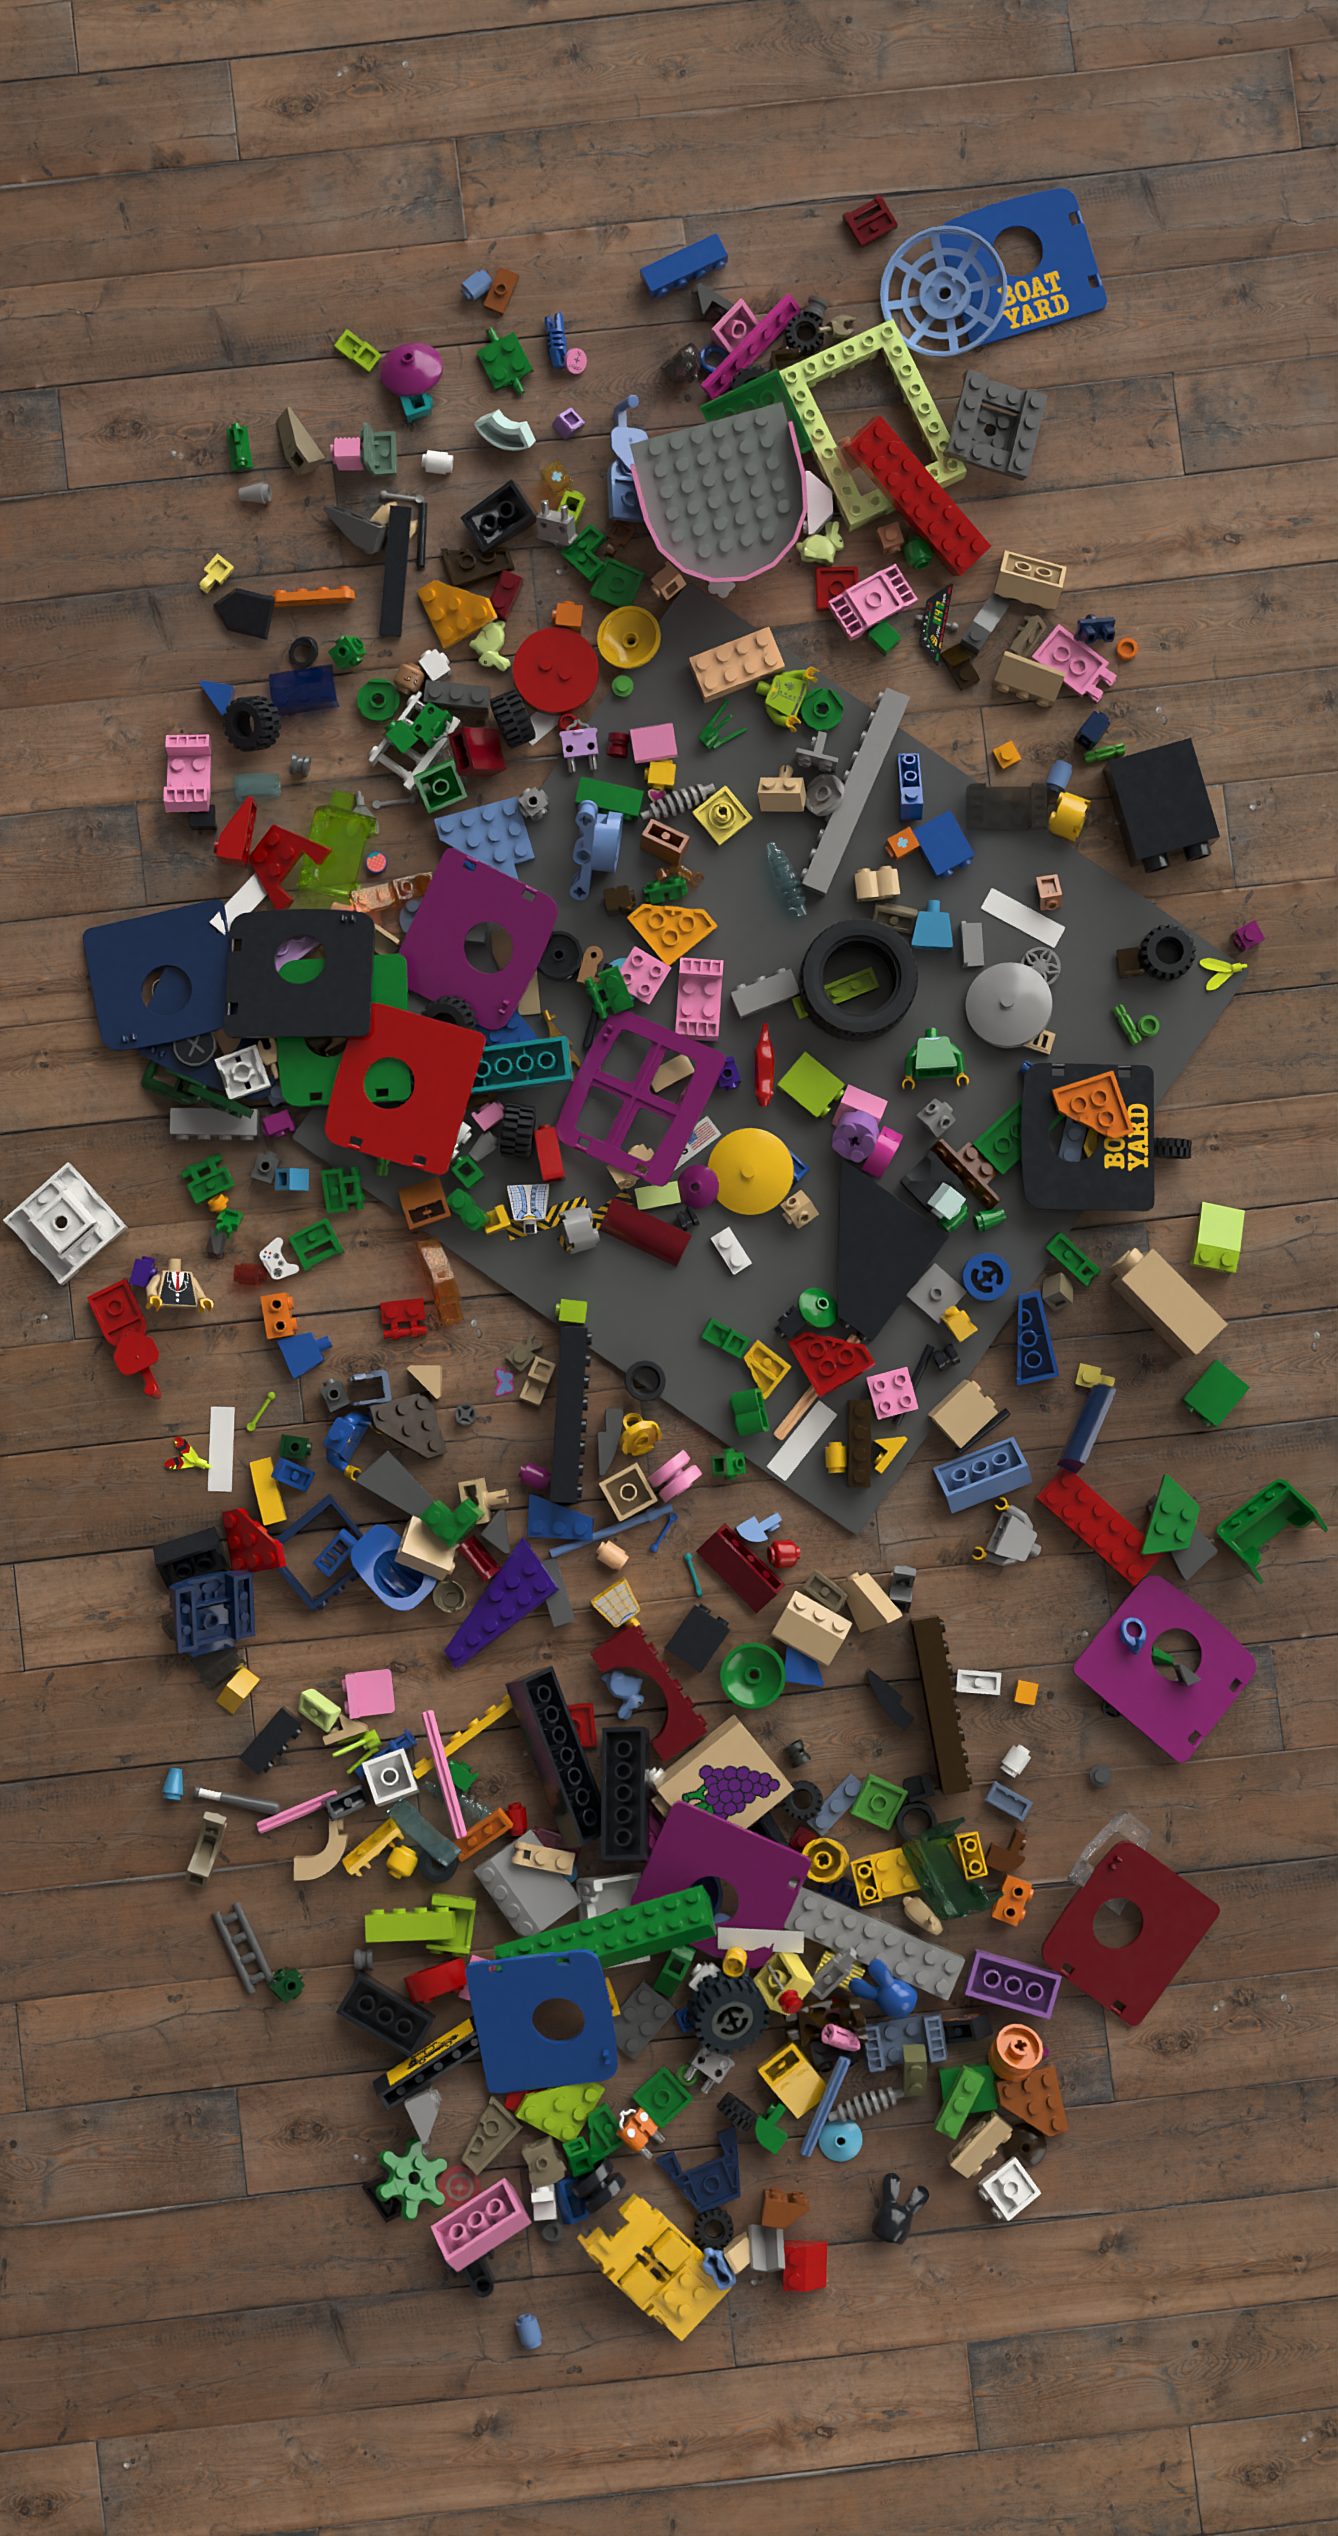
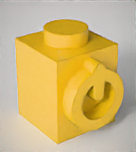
(660, 774)

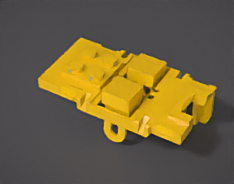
(684, 2290)

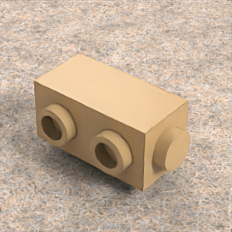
(624, 1179)

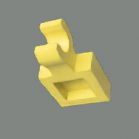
(216, 571)
(1090, 1375)

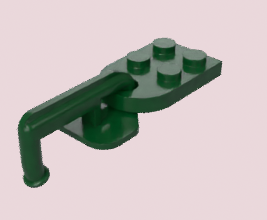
(195, 1090)

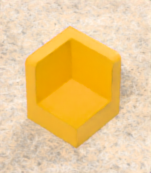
(499, 1220)

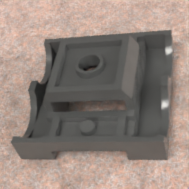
(1014, 437)

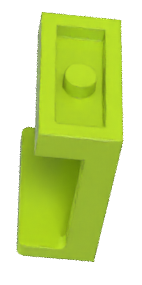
(811, 1085)
(465, 1914)

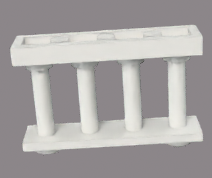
(423, 761)

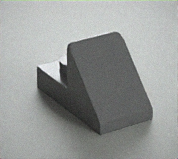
(709, 299)

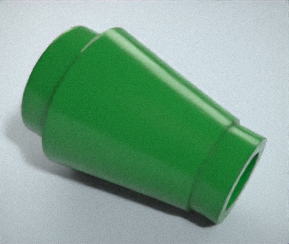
(987, 1219)

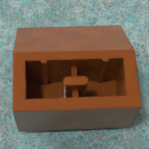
(424, 1204)
(782, 2208)

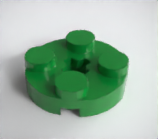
(388, 693)
(833, 712)

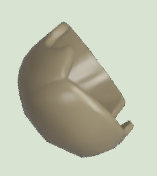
(449, 1596)

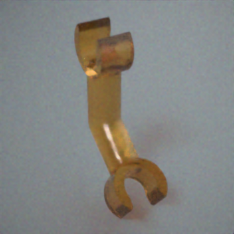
(666, 872)
(476, 1101)

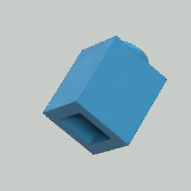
(291, 1179)

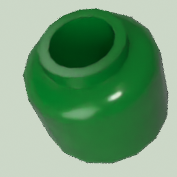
(917, 553)

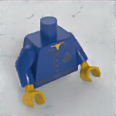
(344, 1439)

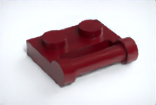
(873, 226)
(478, 1558)

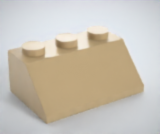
(1030, 580)
(1028, 679)
(811, 1628)
(979, 2143)

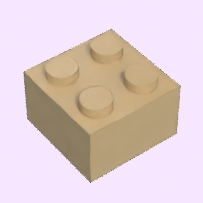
(628, 1492)

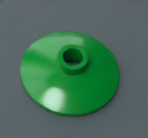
(813, 1312)

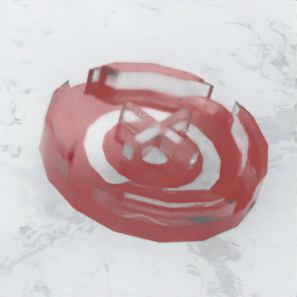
(459, 2186)

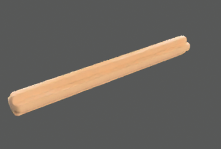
(802, 1405)

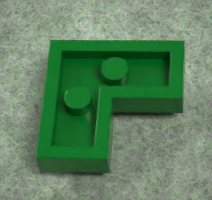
(580, 552)

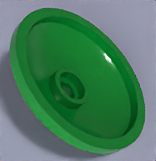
(741, 1687)

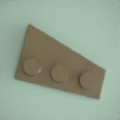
(491, 2136)

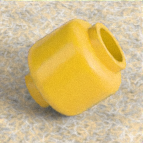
(402, 1862)

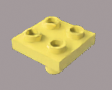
(722, 815)

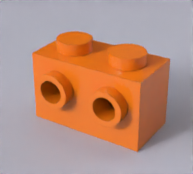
(274, 1317)
(1012, 1900)

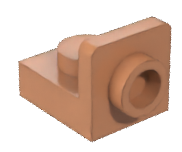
(1049, 892)

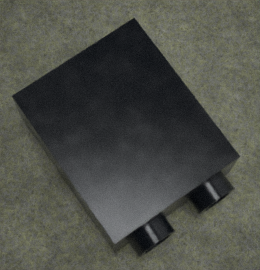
(1161, 805)

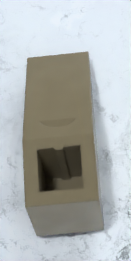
(297, 444)

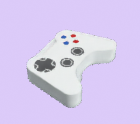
(275, 1262)

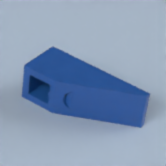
(910, 787)

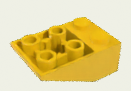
(793, 2078)

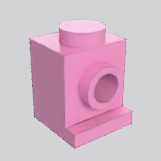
(489, 1115)

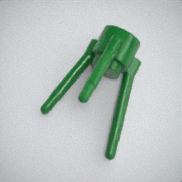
(709, 735)

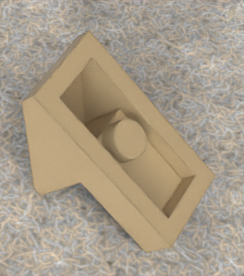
(350, 1728)

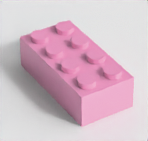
(480, 2225)

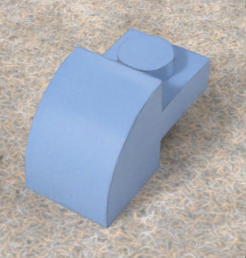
(754, 1531)

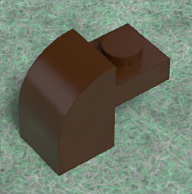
(1007, 1858)

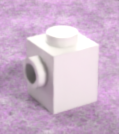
(435, 665)

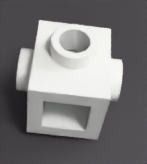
(700, 1972)

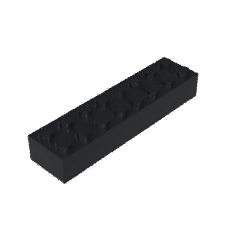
(569, 1414)
(558, 1755)

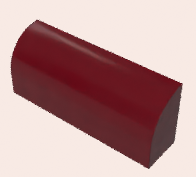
(645, 1232)
(740, 1568)

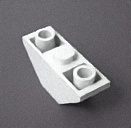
(819, 505)

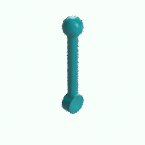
(688, 1557)

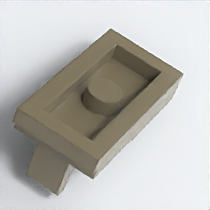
(1028, 636)
(826, 1591)

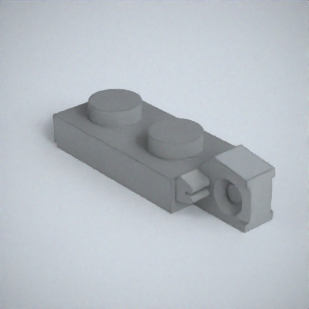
(833, 1973)

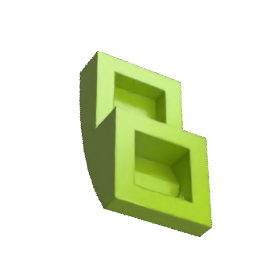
(357, 351)

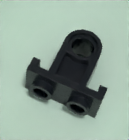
(476, 2271)

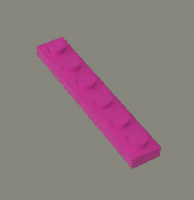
(751, 346)

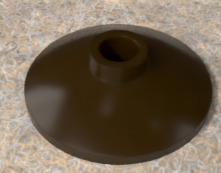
(1025, 2134)

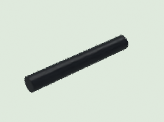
(421, 542)
(986, 1429)

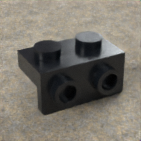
(826, 2056)

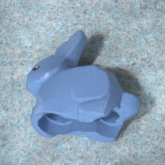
(625, 1688)
(719, 2268)

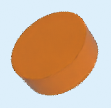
(1126, 649)

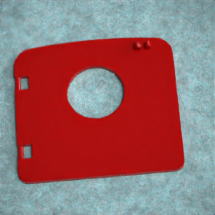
(444, 1073)

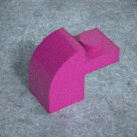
(883, 1152)

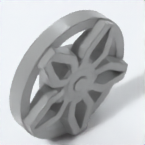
(1041, 965)

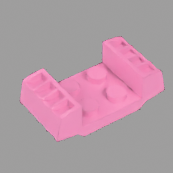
(872, 601)
(188, 773)
(699, 998)

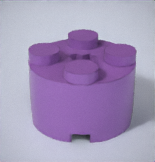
(855, 1135)

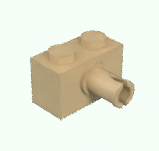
(782, 793)
(478, 1494)

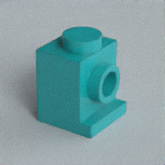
(410, 402)

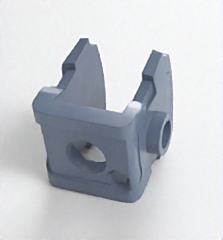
(385, 1387)

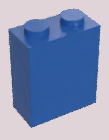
(943, 845)

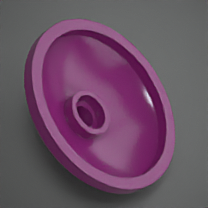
(411, 369)

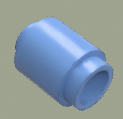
(476, 285)
(1059, 776)
(529, 2331)

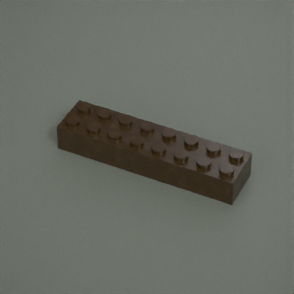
(939, 1704)

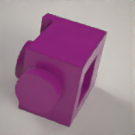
(278, 1124)

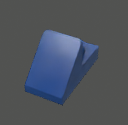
(292, 1474)

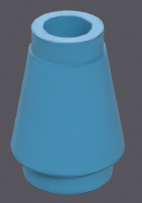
(173, 1785)

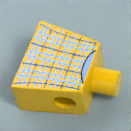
(617, 1604)

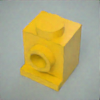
(958, 1323)

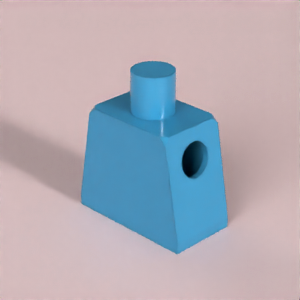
(932, 929)

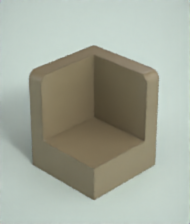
(1057, 1291)

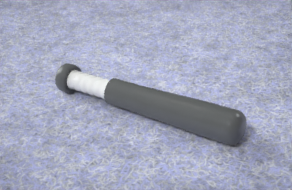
(247, 1802)

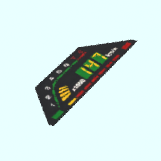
(935, 622)

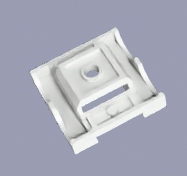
(74, 1198)

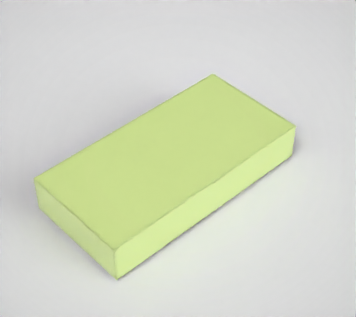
(656, 1196)

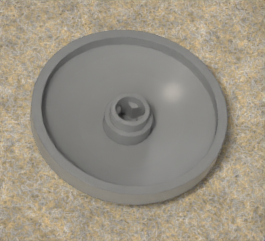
(1009, 1005)

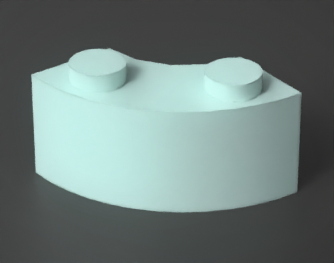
(503, 432)

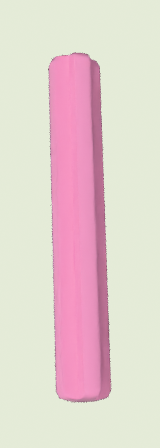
(293, 1813)

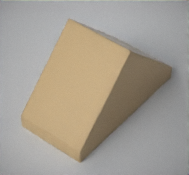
(430, 1377)

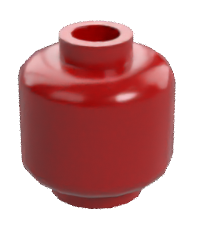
(783, 1554)

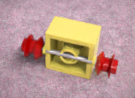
(784, 1982)

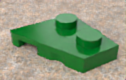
(602, 2132)

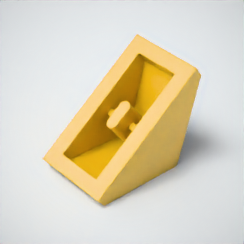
(237, 1690)

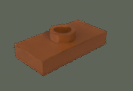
(501, 291)

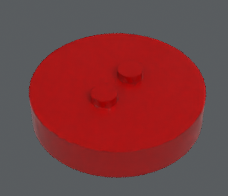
(555, 671)

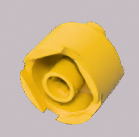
(1069, 816)
(837, 1859)

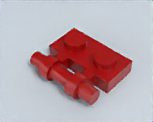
(403, 1311)

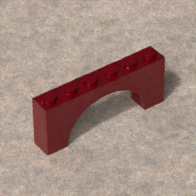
(681, 1723)

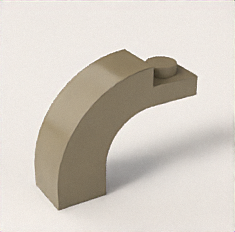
(206, 1850)

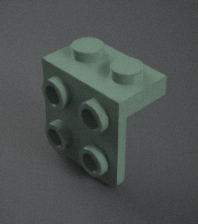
(379, 451)

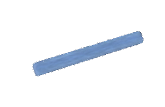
(824, 2106)

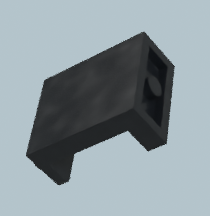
(698, 1637)

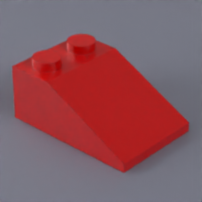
(236, 837)

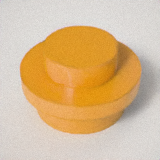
(218, 1203)

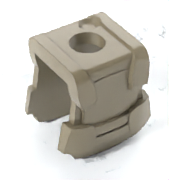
(544, 2162)

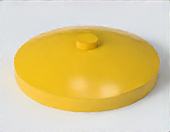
(752, 1171)

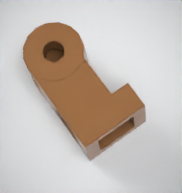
(592, 959)

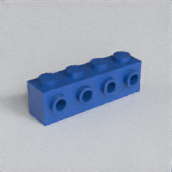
(683, 266)

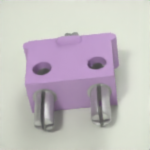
(579, 742)

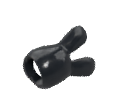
(894, 2220)

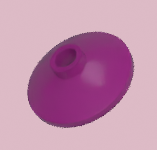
(707, 1184)

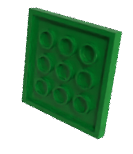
(756, 394)

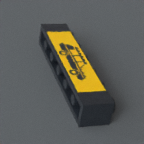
(427, 2064)

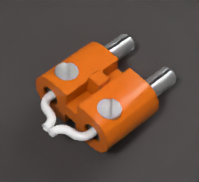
(638, 2130)

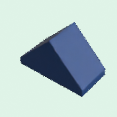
(219, 694)

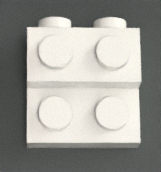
(1008, 2189)

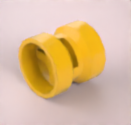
(734, 1962)

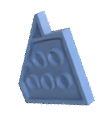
(489, 834)

